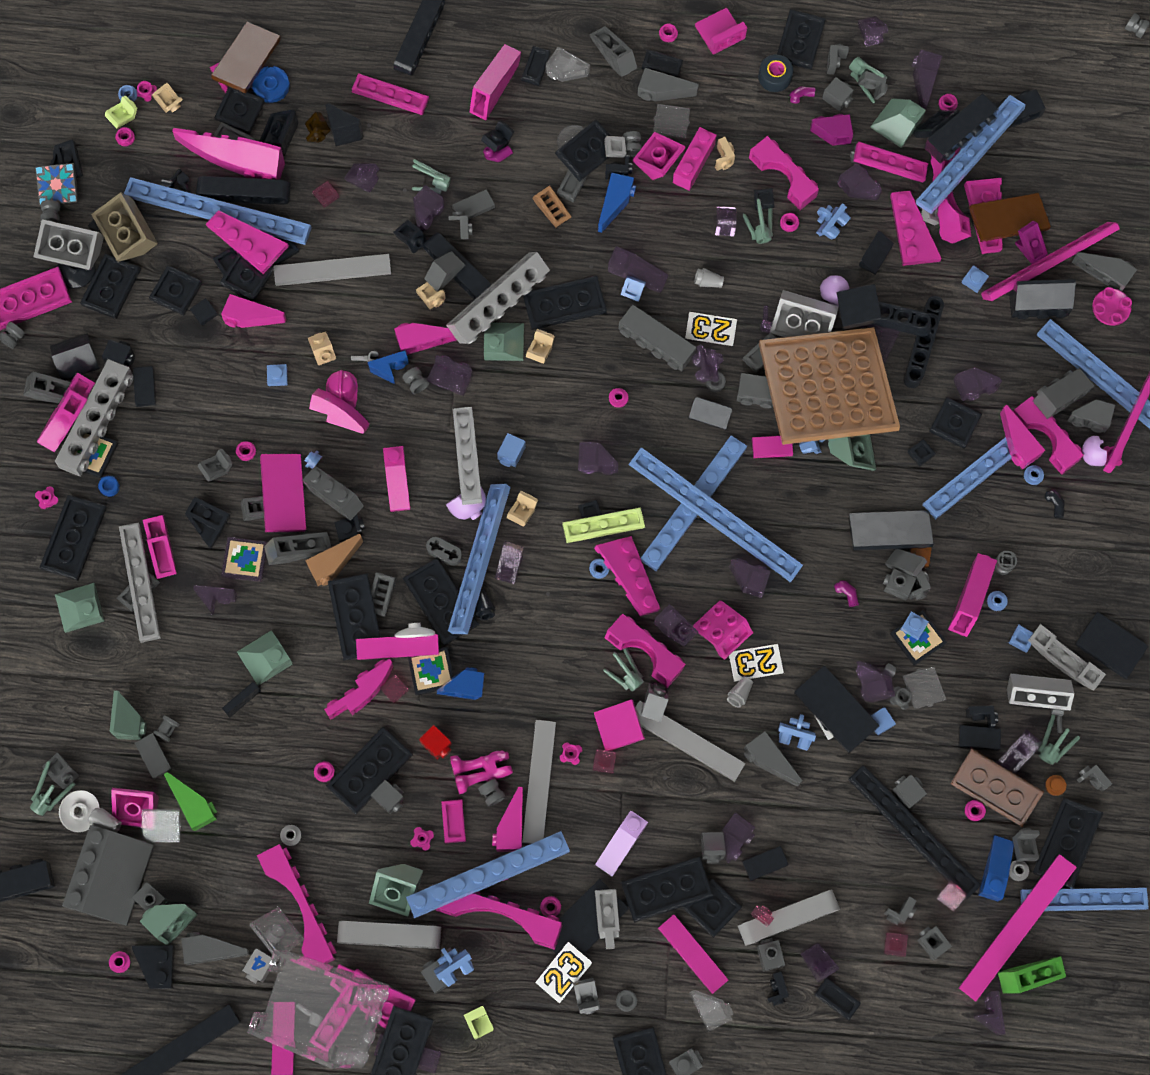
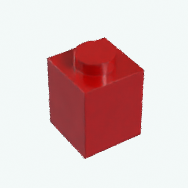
(436, 742)

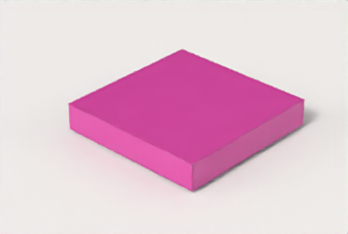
(619, 725)

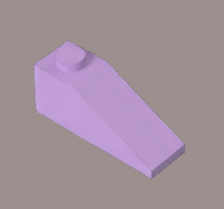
(621, 843)

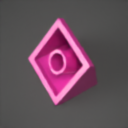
(658, 155)
(128, 805)

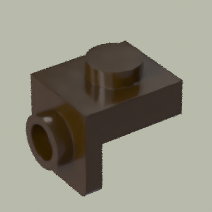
(317, 127)

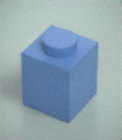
(511, 450)

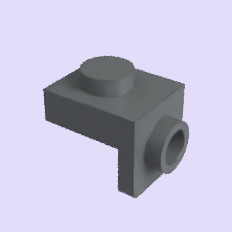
(465, 227)
(215, 466)
(922, 585)
(1025, 845)
(907, 910)
(586, 996)

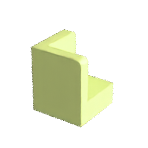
(478, 1022)

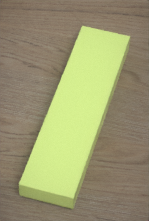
(603, 525)

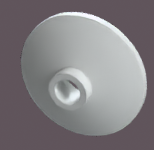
(414, 630)
(86, 802)

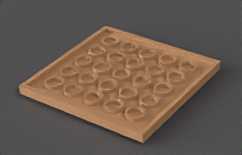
(828, 385)

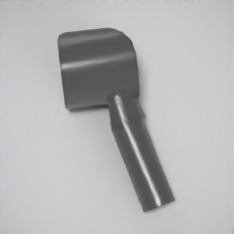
(890, 670)
(1059, 713)

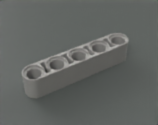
(790, 917)
(389, 934)

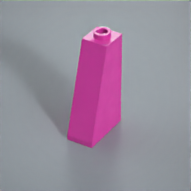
(494, 81)
(972, 595)

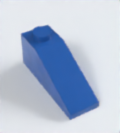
(616, 199)
(997, 869)

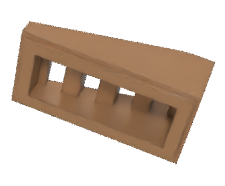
(557, 203)

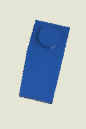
(465, 684)

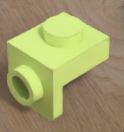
(122, 112)

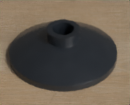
(78, 277)

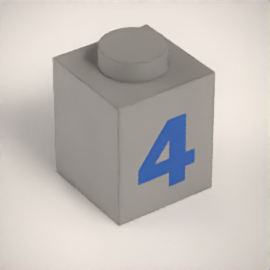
(257, 966)

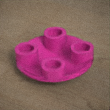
(1111, 306)

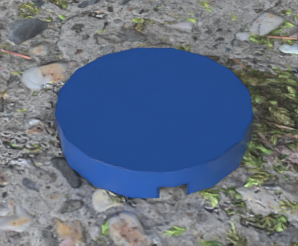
(271, 84)

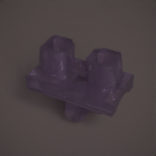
(709, 363)

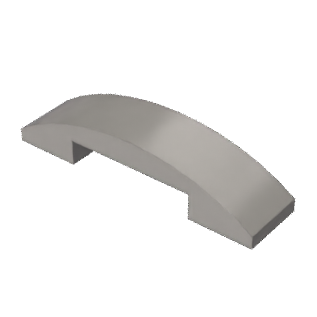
(1065, 659)

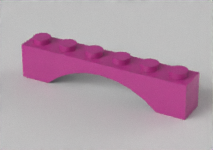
(953, 223)
(277, 866)
(541, 929)

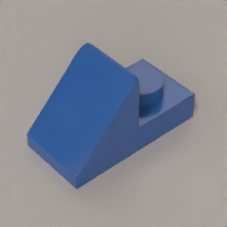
(383, 366)

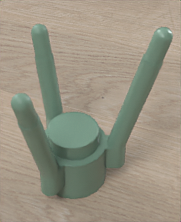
(858, 67)
(440, 180)
(762, 233)
(632, 679)
(1051, 753)
(42, 802)

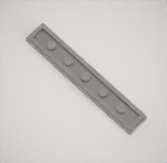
(332, 269)
(467, 456)
(139, 582)
(693, 745)
(539, 781)

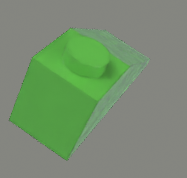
(194, 806)
(1031, 975)

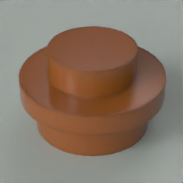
(1055, 785)

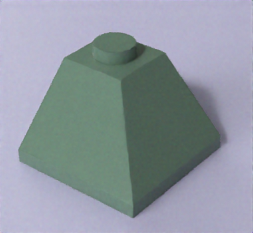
(898, 120)
(504, 342)
(854, 451)
(79, 607)
(264, 658)
(125, 720)
(393, 886)
(167, 921)

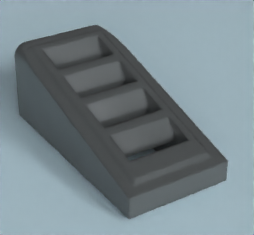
(247, 516)
(376, 583)

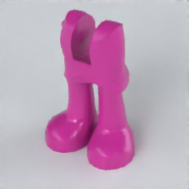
(487, 762)

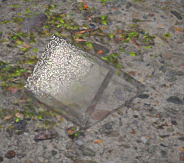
(276, 931)

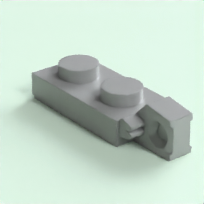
(607, 916)

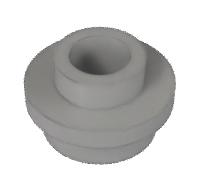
(297, 835)
(1014, 875)

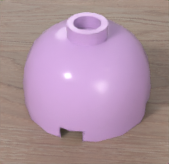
(466, 511)

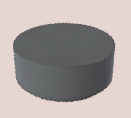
(716, 386)
(626, 1000)

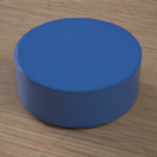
(109, 486)

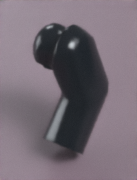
(1058, 502)

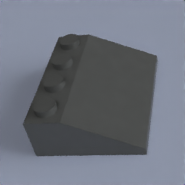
(108, 875)

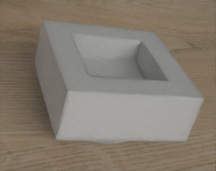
(615, 146)
(930, 218)

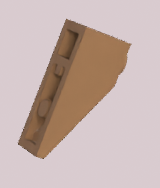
(329, 563)

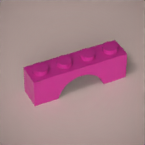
(769, 156)
(1064, 451)
(626, 634)

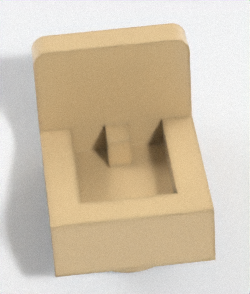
(167, 98)
(727, 153)
(430, 295)
(540, 346)
(322, 348)
(522, 509)

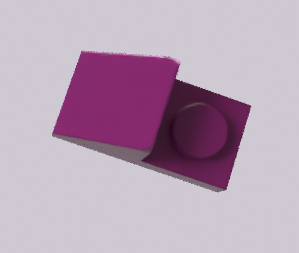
(1031, 242)

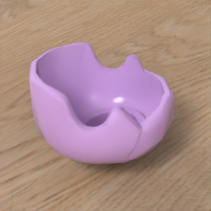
(831, 286)
(1093, 453)

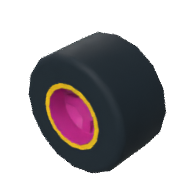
(775, 73)

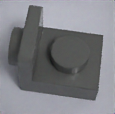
(835, 54)
(873, 81)
(61, 771)
(1097, 777)
(686, 1063)

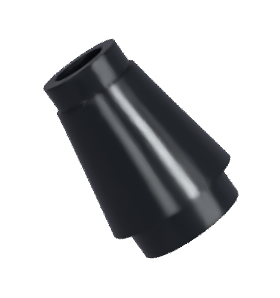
(484, 608)

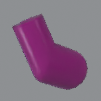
(801, 91)
(497, 156)
(849, 590)

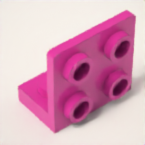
(721, 31)
(723, 628)

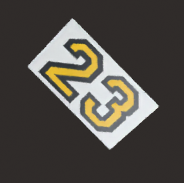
(711, 328)
(756, 662)
(563, 971)

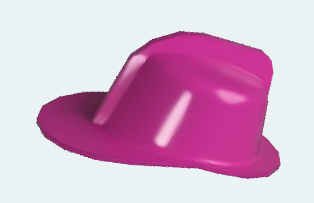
(344, 386)

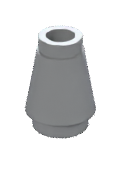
(707, 278)
(739, 693)
(104, 820)

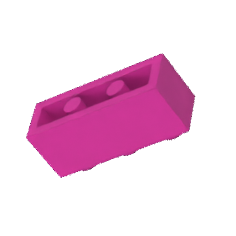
(694, 158)

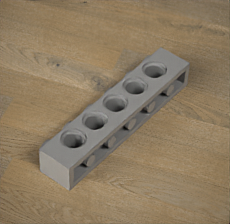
(460, 324)
(111, 373)

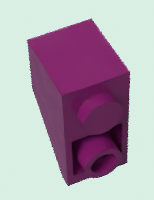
(833, 130)

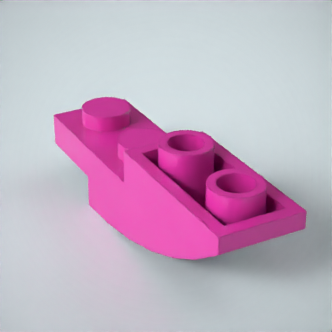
(66, 412)
(369, 686)

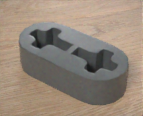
(446, 547)

